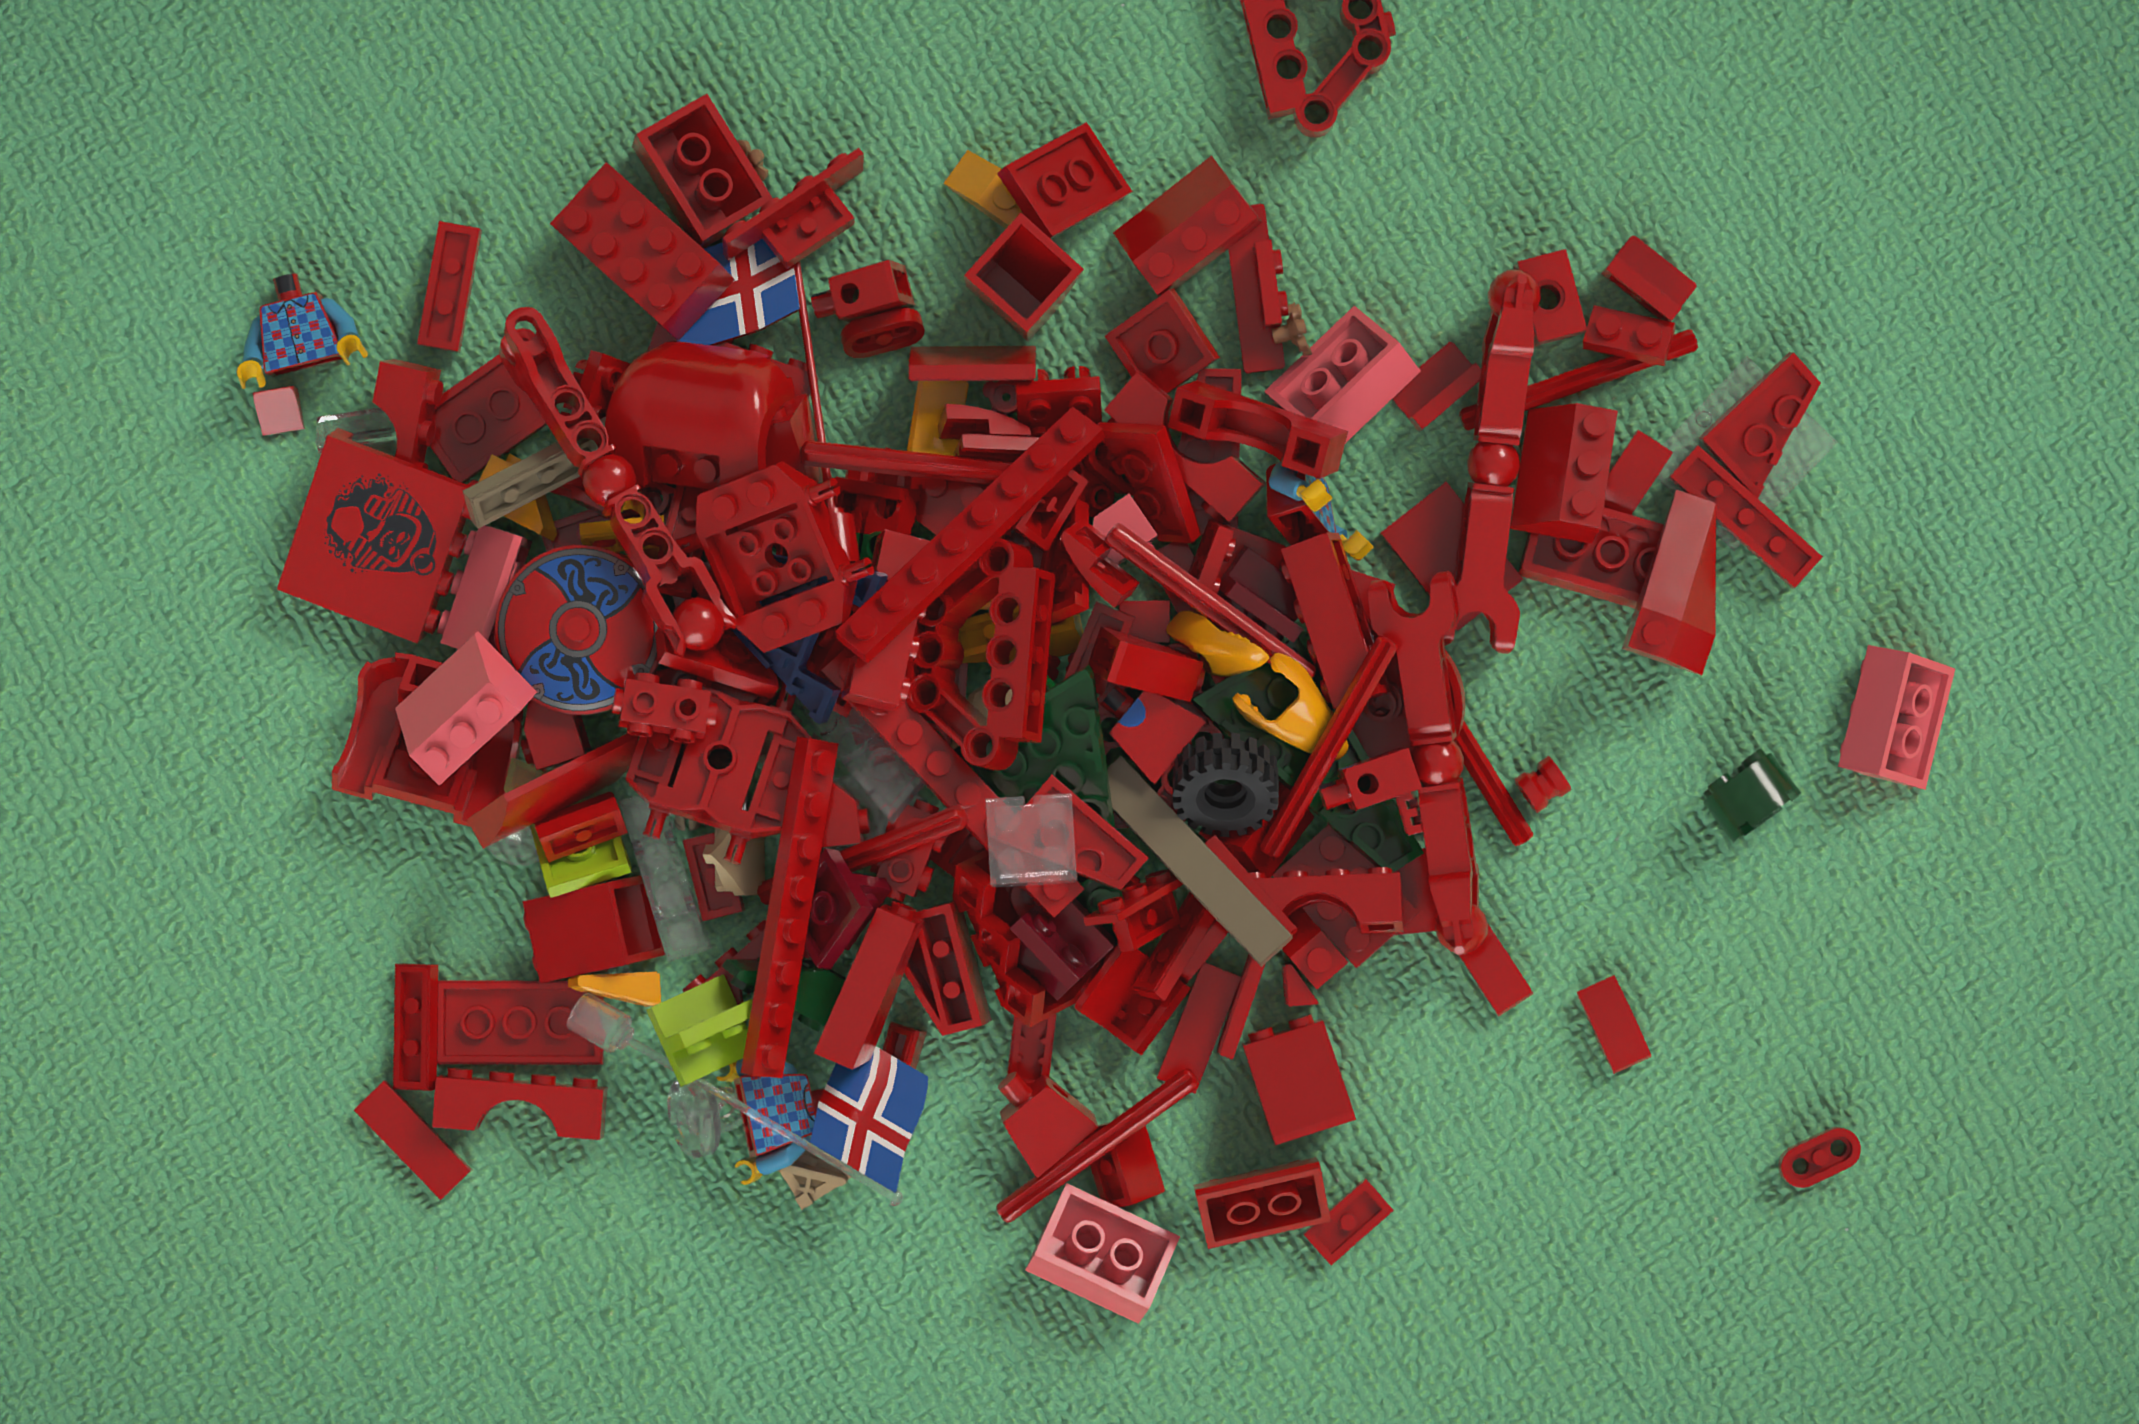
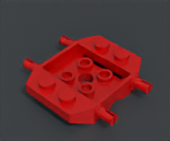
(745, 558)
(719, 794)

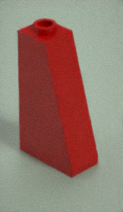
(870, 986)

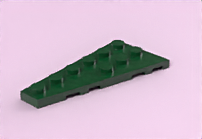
(1373, 830)

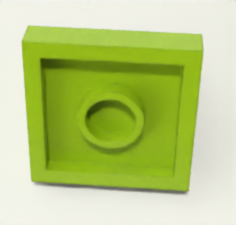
(583, 867)
(701, 1029)

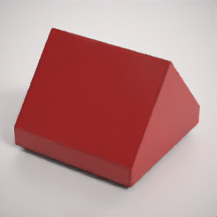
(904, 1043)

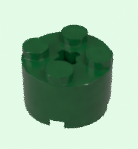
(1750, 796)

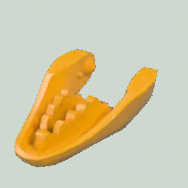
(1221, 652)
(1303, 719)

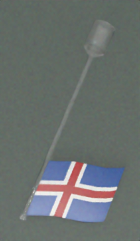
(859, 1120)

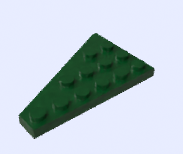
(1073, 754)

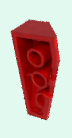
(1678, 598)

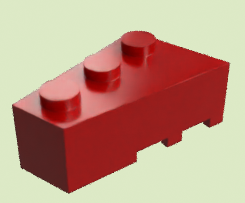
(947, 971)

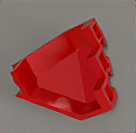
(1000, 947)

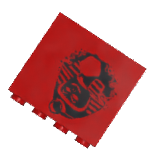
(377, 539)

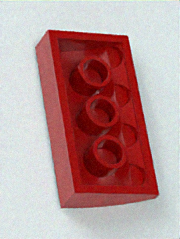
(1606, 569)
(553, 791)

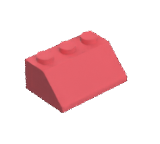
(1347, 376)
(478, 589)
(461, 707)
(1896, 716)
(1102, 1253)

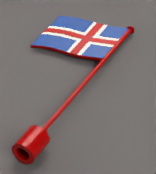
(755, 300)

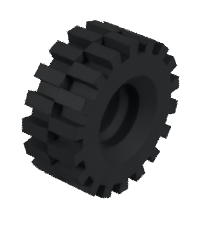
(1231, 805)

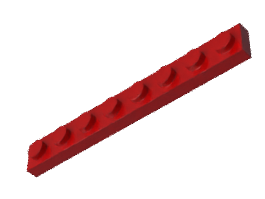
(969, 535)
(942, 773)
(789, 908)

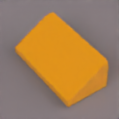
(927, 410)

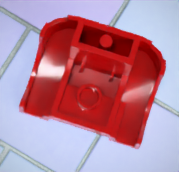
(695, 413)
(379, 759)

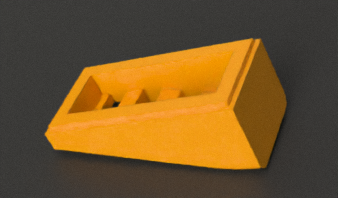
(634, 988)

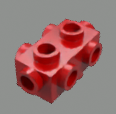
(654, 707)
(909, 870)

